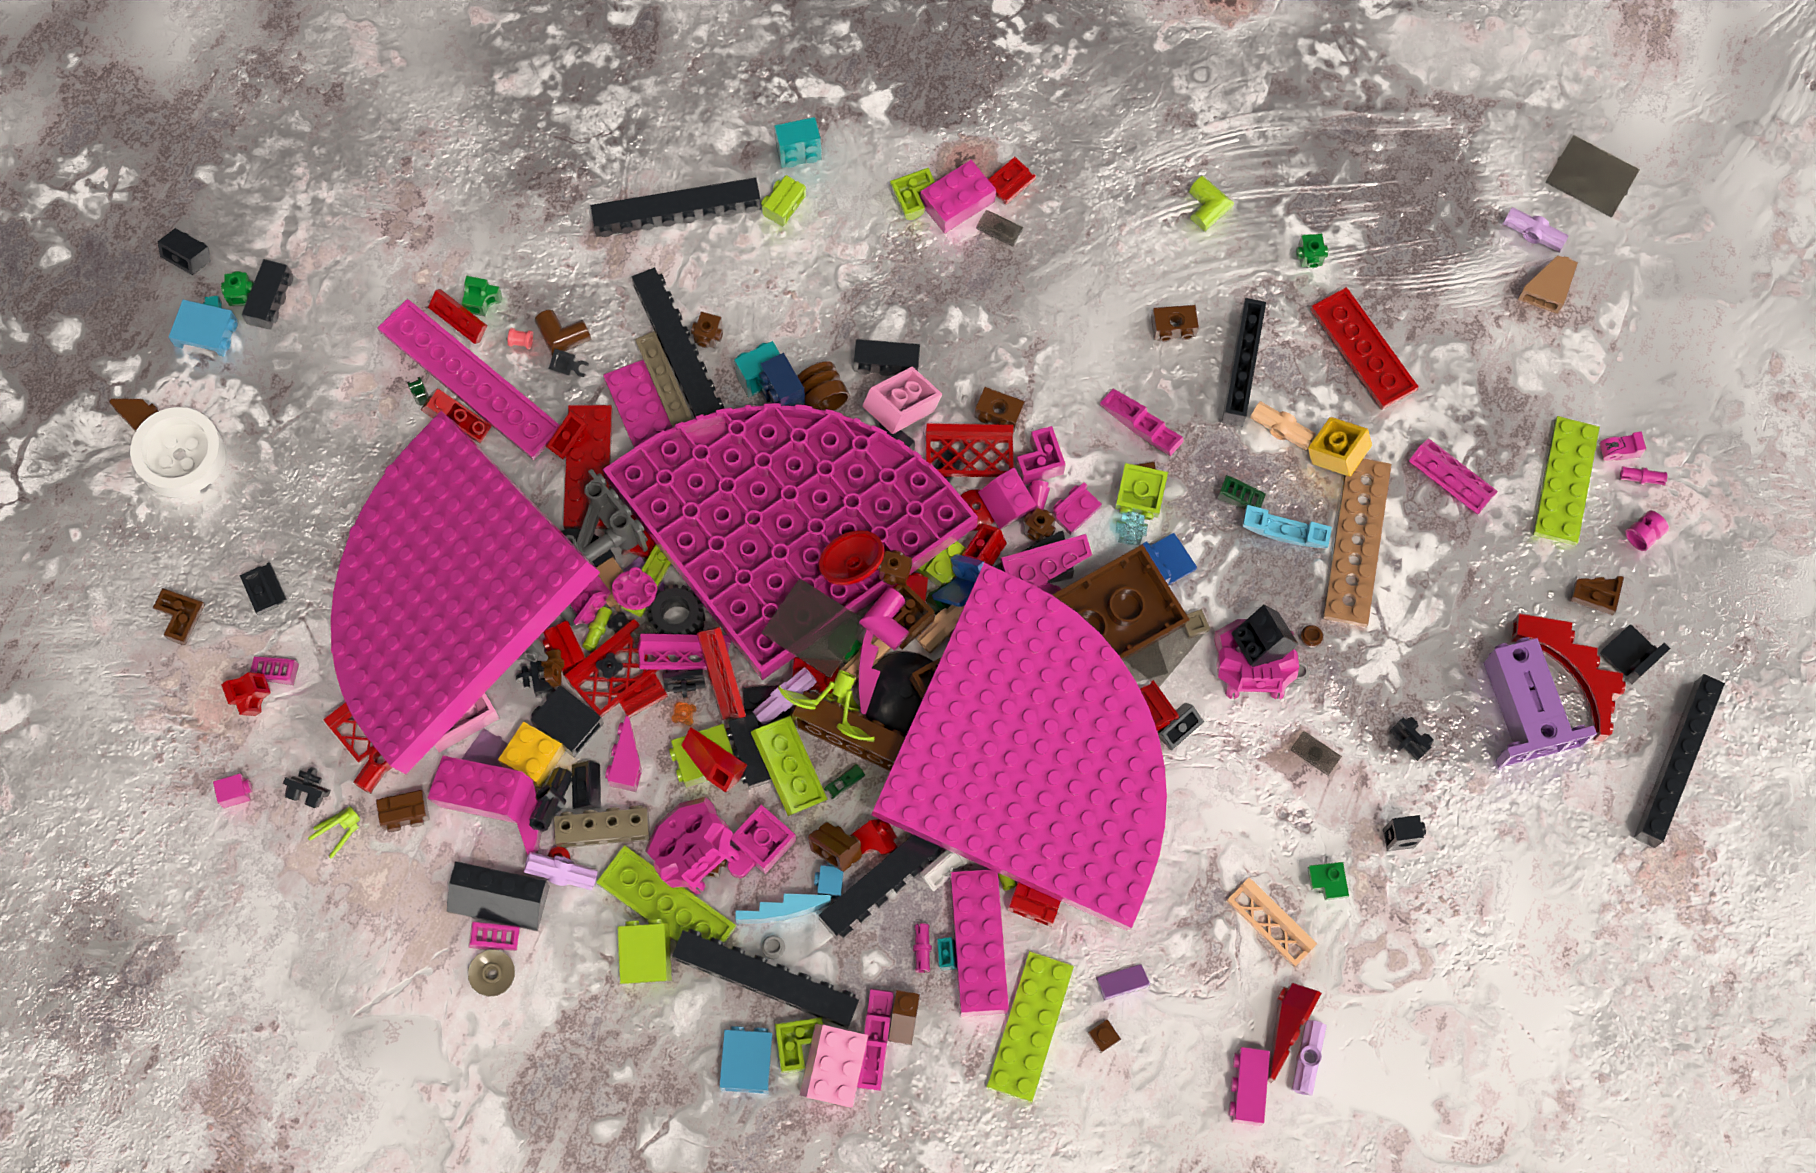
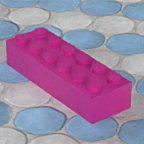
(979, 943)

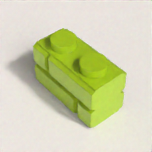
(784, 200)

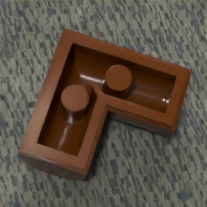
(559, 337)
(184, 613)

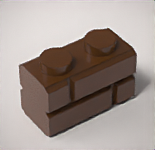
(402, 810)
(835, 846)

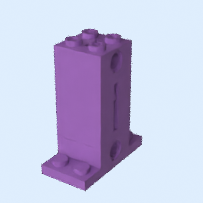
(1530, 704)

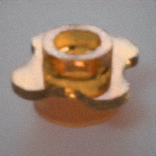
(684, 707)

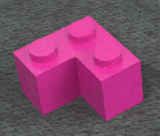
(1044, 461)

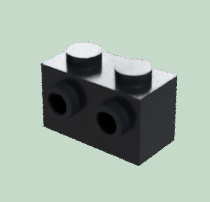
(184, 251)

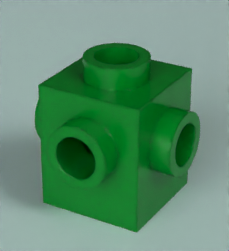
(1311, 250)
(236, 288)

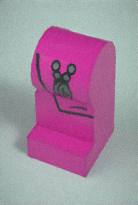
(1623, 447)

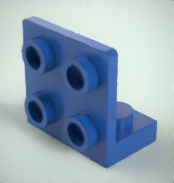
(1171, 558)
(959, 589)

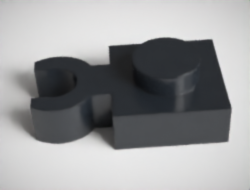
(565, 362)

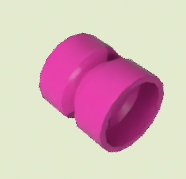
(1647, 530)

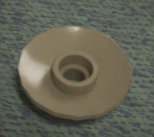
(485, 963)

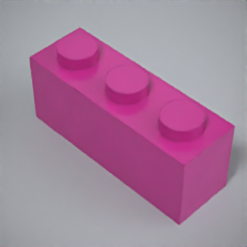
(1249, 1086)

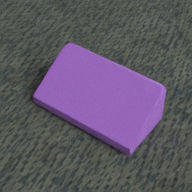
(1123, 982)

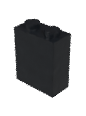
(566, 720)

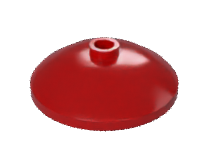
(851, 557)

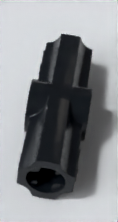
(550, 799)

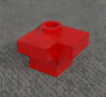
(247, 693)
(876, 836)

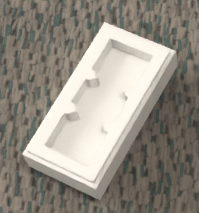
(940, 869)

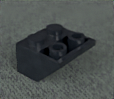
(1264, 637)

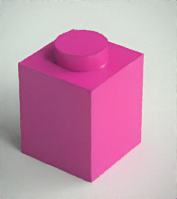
(232, 790)

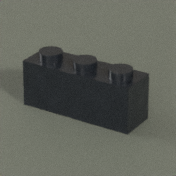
(267, 294)
(885, 357)
(747, 750)

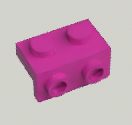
(590, 601)

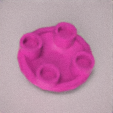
(634, 589)

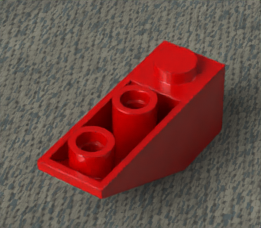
(468, 421)
(713, 761)

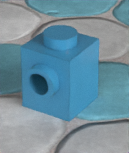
(829, 881)

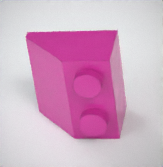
(1007, 498)

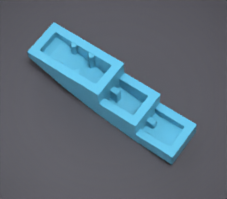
(792, 906)

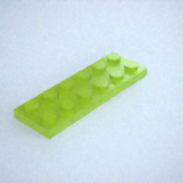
(1566, 481)
(643, 891)
(1030, 1027)

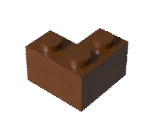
(913, 615)

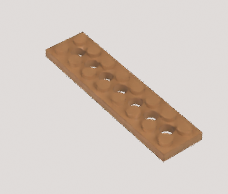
(1344, 547)

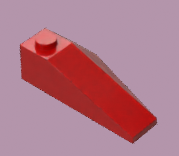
(1293, 1011)

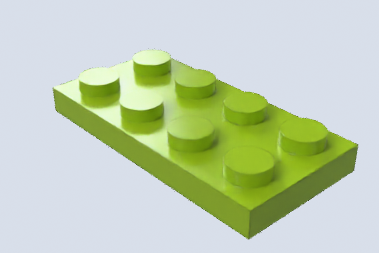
(789, 765)

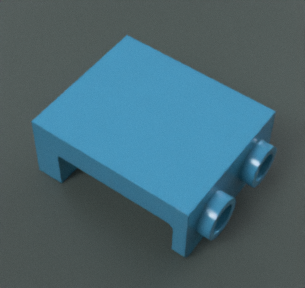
(203, 327)
(746, 1060)

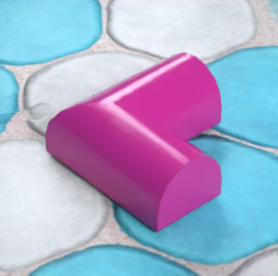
(880, 622)

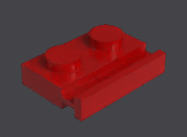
(1011, 180)
(643, 696)
(1159, 706)

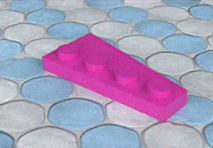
(1047, 561)

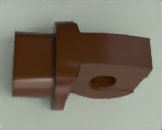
(553, 667)

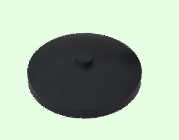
(894, 696)

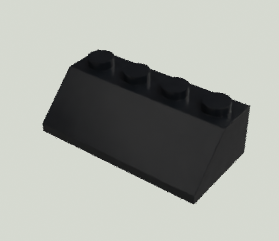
(497, 896)

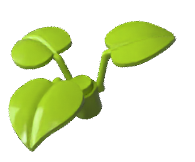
(841, 694)

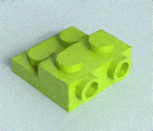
(1141, 491)
(940, 567)

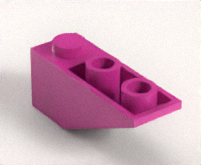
(626, 765)

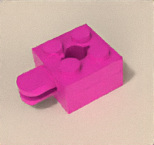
(760, 843)

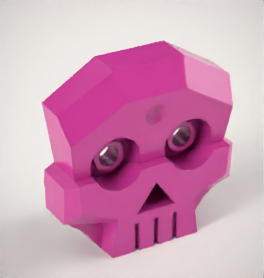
(1242, 677)
(690, 844)

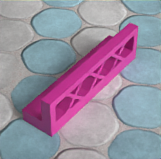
(1453, 476)
(672, 644)

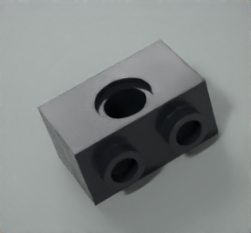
(1404, 833)

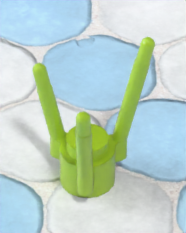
(346, 818)

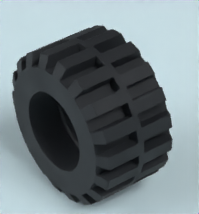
(672, 598)

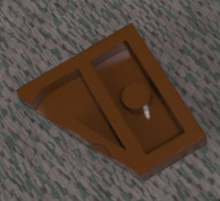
(1598, 593)

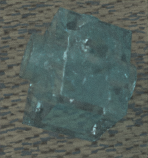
(1131, 528)

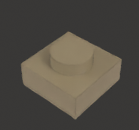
(1197, 624)

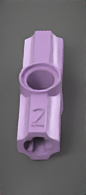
(1535, 229)
(777, 702)
(560, 870)
(1306, 1072)

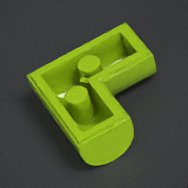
(908, 190)
(1213, 203)
(790, 1041)

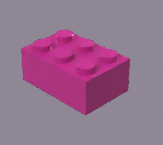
(958, 196)

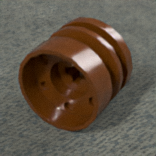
(823, 387)

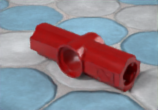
(371, 772)

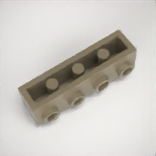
(602, 827)

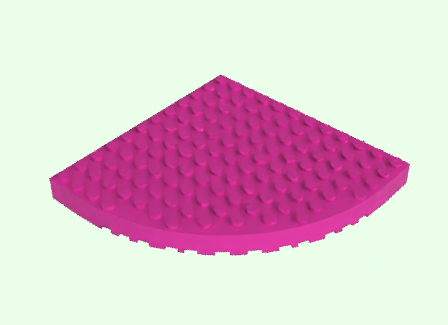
(802, 485)
(442, 590)
(1035, 754)

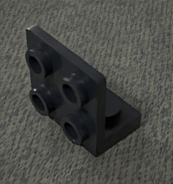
(1632, 653)

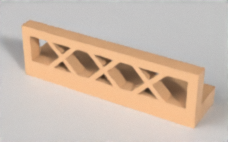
(1278, 916)

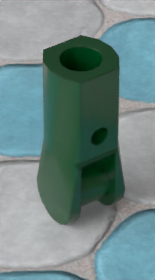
(418, 391)
(847, 779)

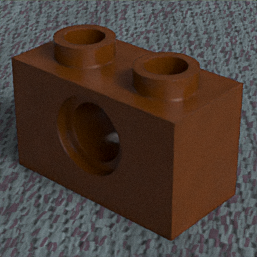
(1183, 315)
(994, 400)

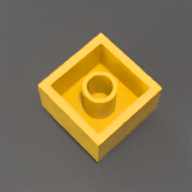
(1340, 446)
(532, 754)

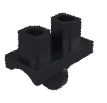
(683, 681)
(540, 685)
(1410, 739)
(315, 792)

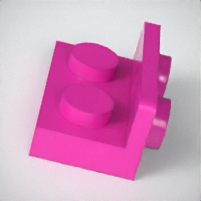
(1076, 508)

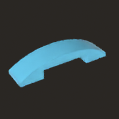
(1286, 530)

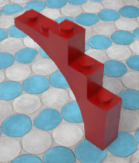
(1580, 661)

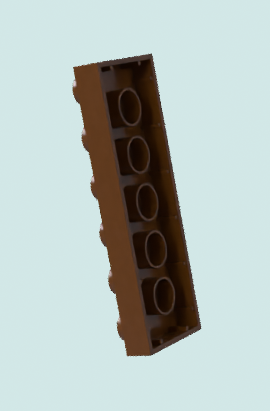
(1121, 600)

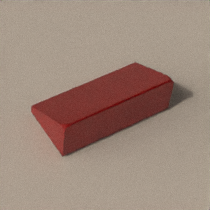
(567, 434)

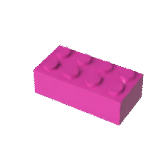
(480, 789)

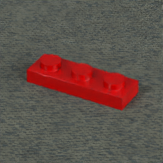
(457, 316)

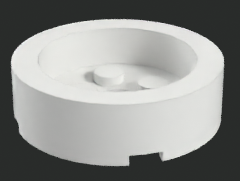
(165, 436)

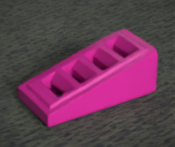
(291, 671)
(485, 927)

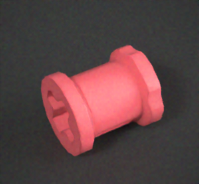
(520, 338)

